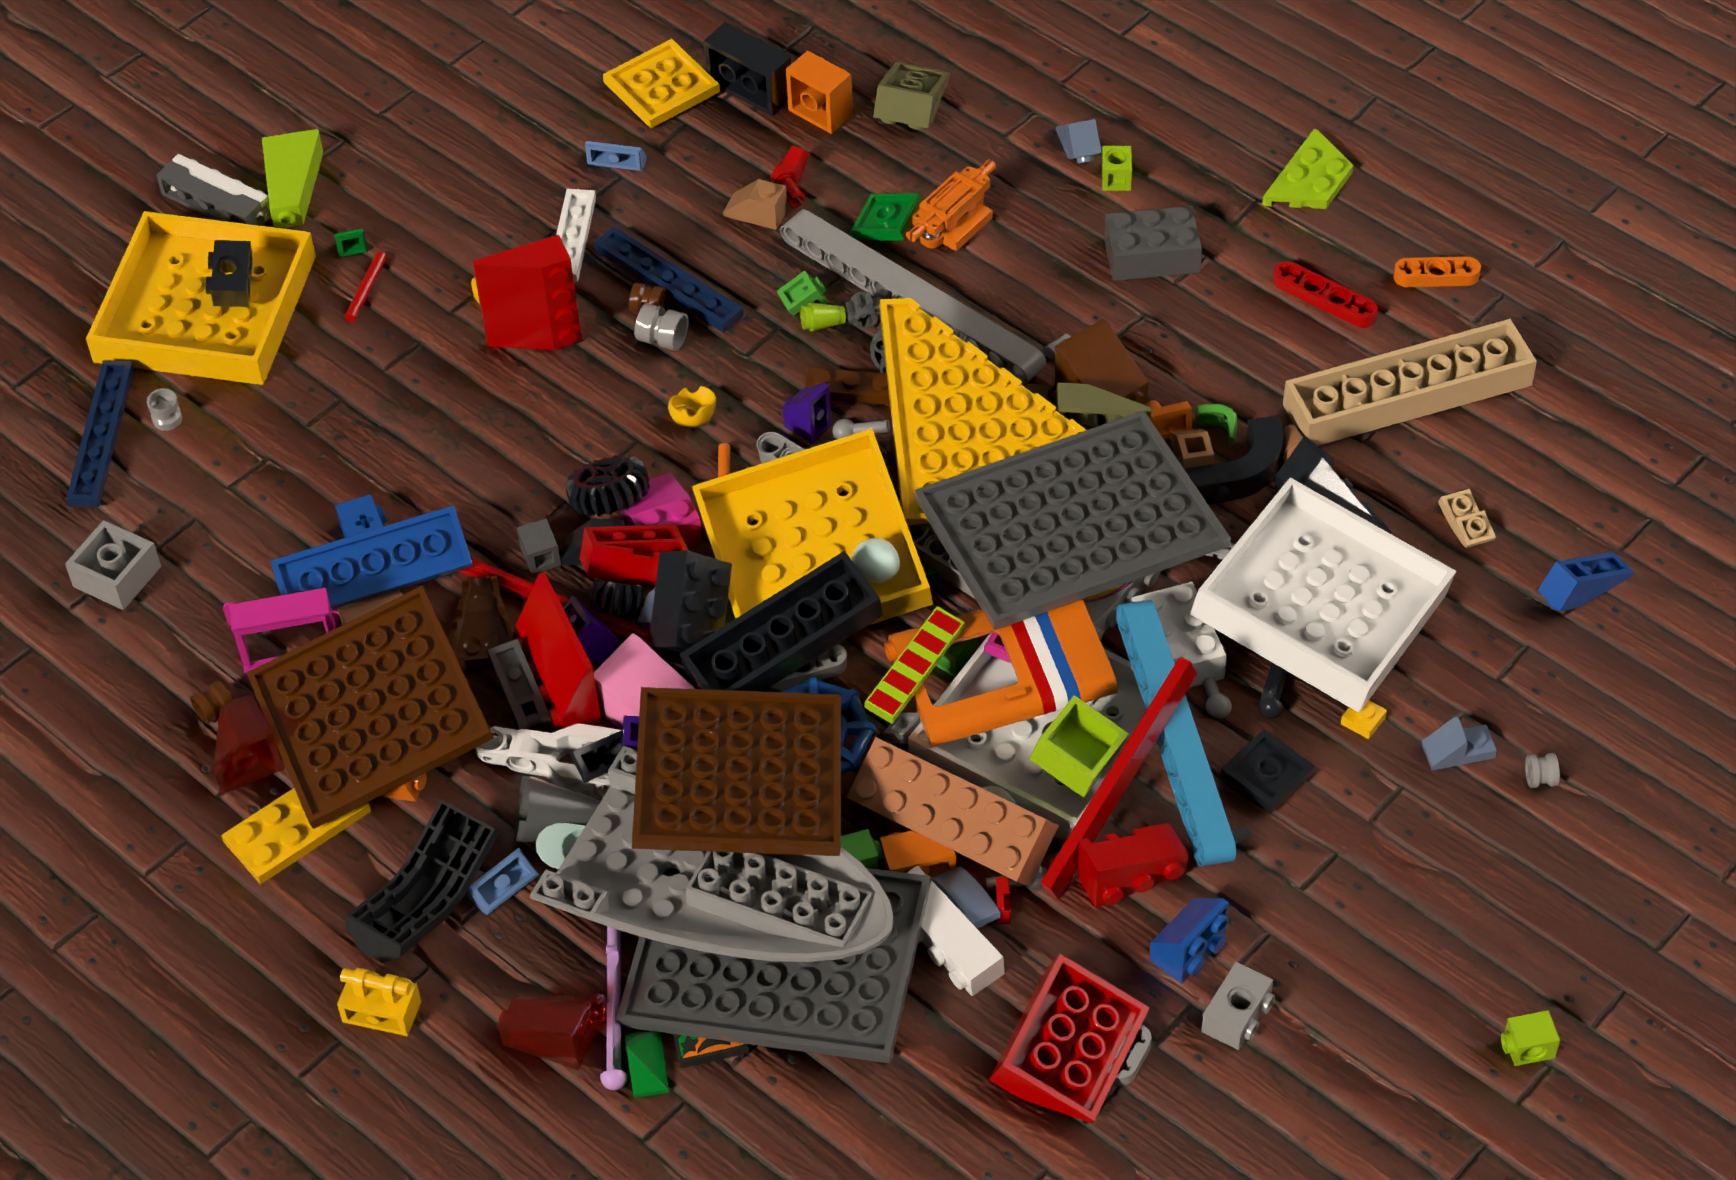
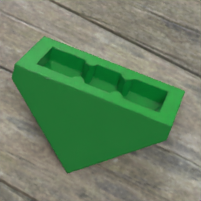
(646, 1063)

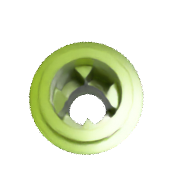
(821, 316)

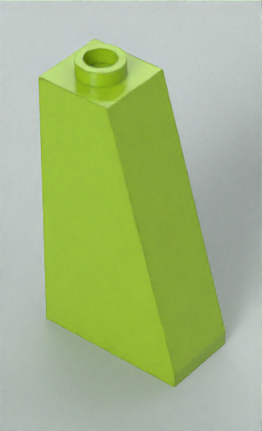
(291, 173)

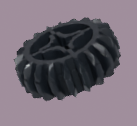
(607, 485)

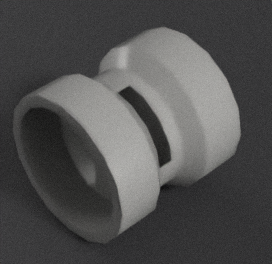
(164, 409)

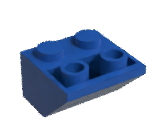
(1191, 938)

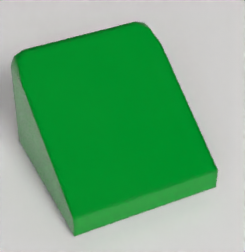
(350, 242)

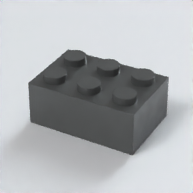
(1152, 243)

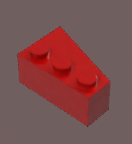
(1130, 863)

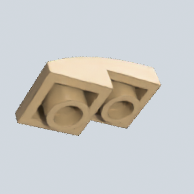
(1465, 518)

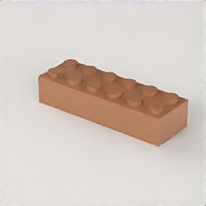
(952, 812)

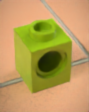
(1116, 168)
(1530, 1038)

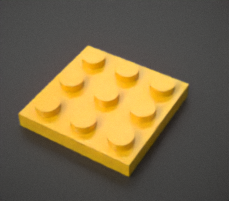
(661, 83)

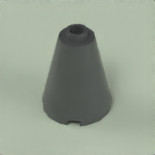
(547, 804)

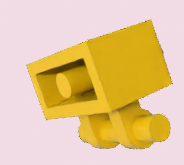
(378, 1001)

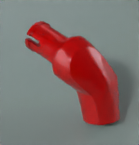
(789, 174)

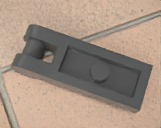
(518, 684)

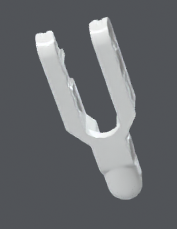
(540, 751)

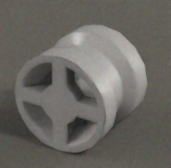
(1542, 770)

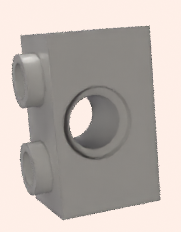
(1241, 988)

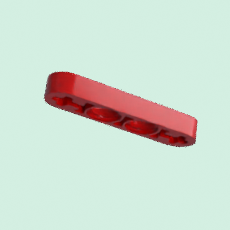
(1356, 310)

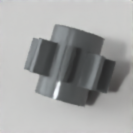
(863, 310)

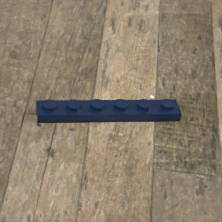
(659, 272)
(100, 434)

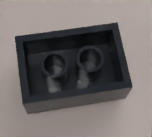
(747, 68)
(688, 600)

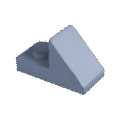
(1458, 746)

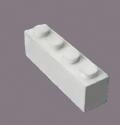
(958, 943)

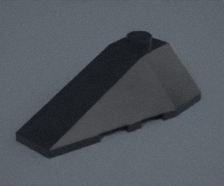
(1313, 469)

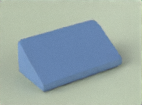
(615, 156)
(501, 882)

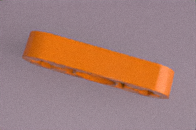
(1427, 279)

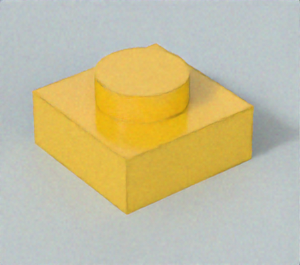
(1366, 721)

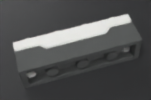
(212, 192)

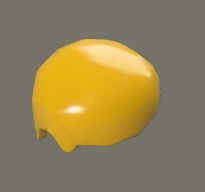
(692, 408)

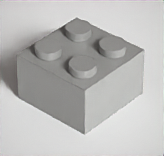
(113, 565)

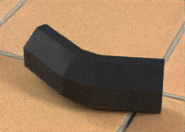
(425, 886)

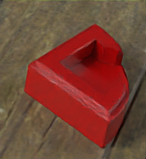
(1003, 899)

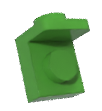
(802, 291)

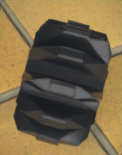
(616, 598)

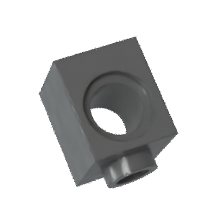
(538, 546)

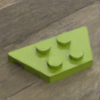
(1311, 175)

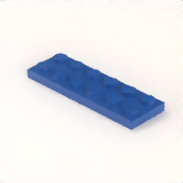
(378, 559)

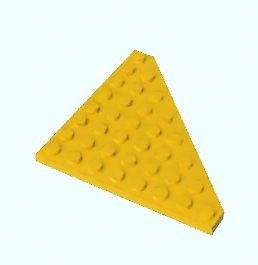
(953, 404)

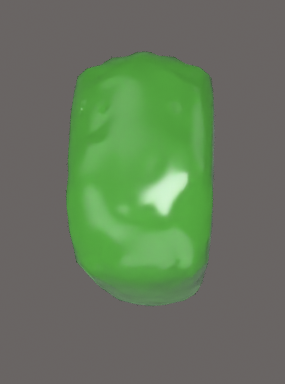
(1218, 416)

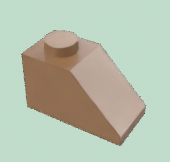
(759, 204)

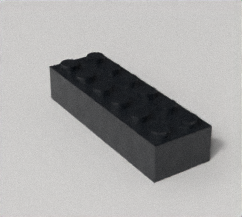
(785, 630)

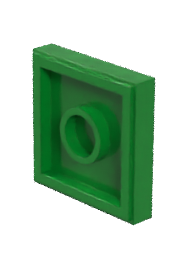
(886, 217)

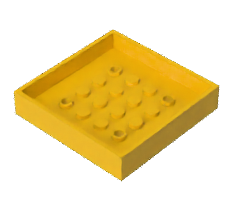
(165, 289)
(809, 522)

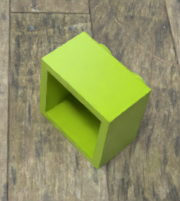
(1078, 746)

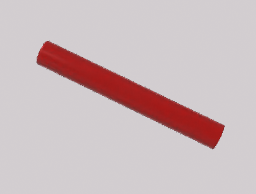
(365, 286)

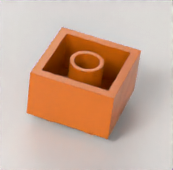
(819, 92)

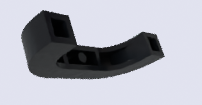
(1248, 474)

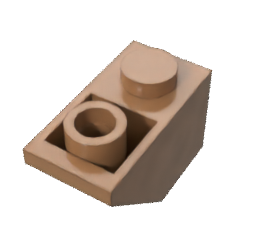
(1192, 447)

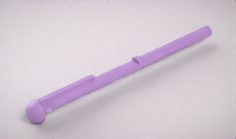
(613, 1077)

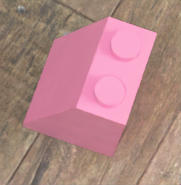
(624, 674)

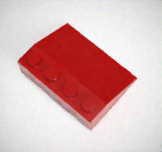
(529, 296)
(557, 658)
(1069, 1041)

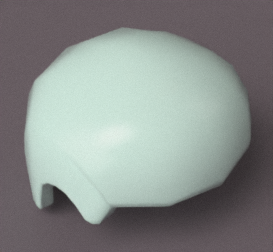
(876, 559)

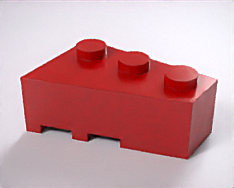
(628, 552)

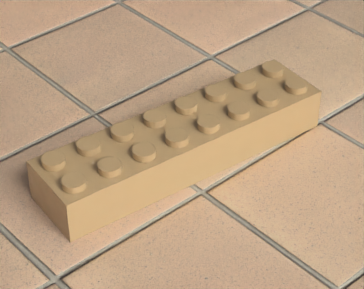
(1409, 383)

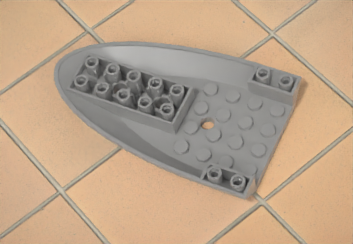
(719, 900)

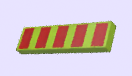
(914, 665)

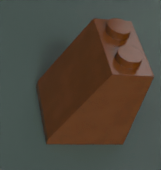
(1100, 360)

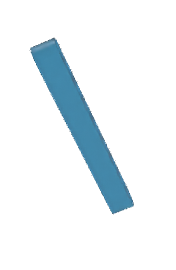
(1179, 740)

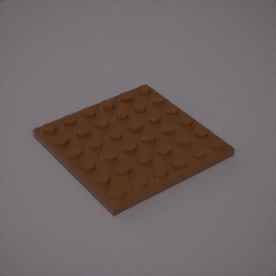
(369, 707)
(738, 772)

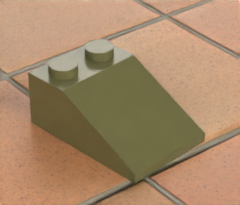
(910, 95)
(1094, 406)

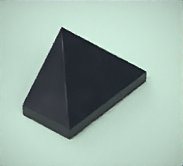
(597, 757)

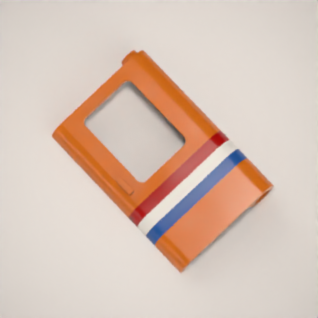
(1053, 661)

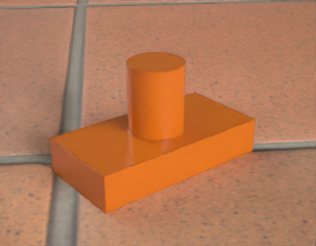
(1171, 417)

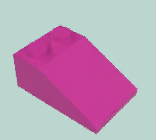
(666, 505)

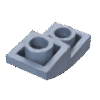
(967, 896)

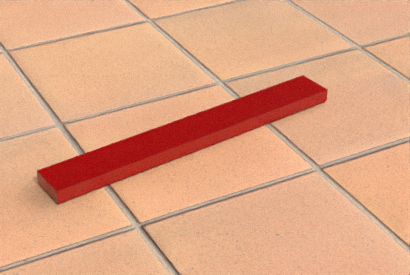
(1120, 775)

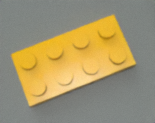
(282, 835)

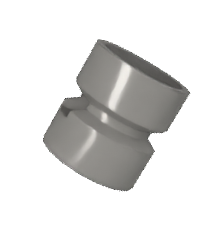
(656, 325)

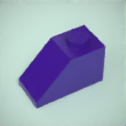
(808, 412)
(591, 631)

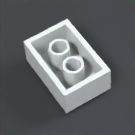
(1187, 634)

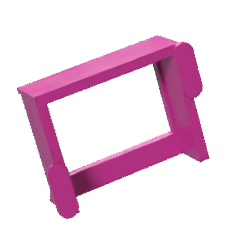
(276, 614)

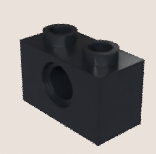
(233, 288)

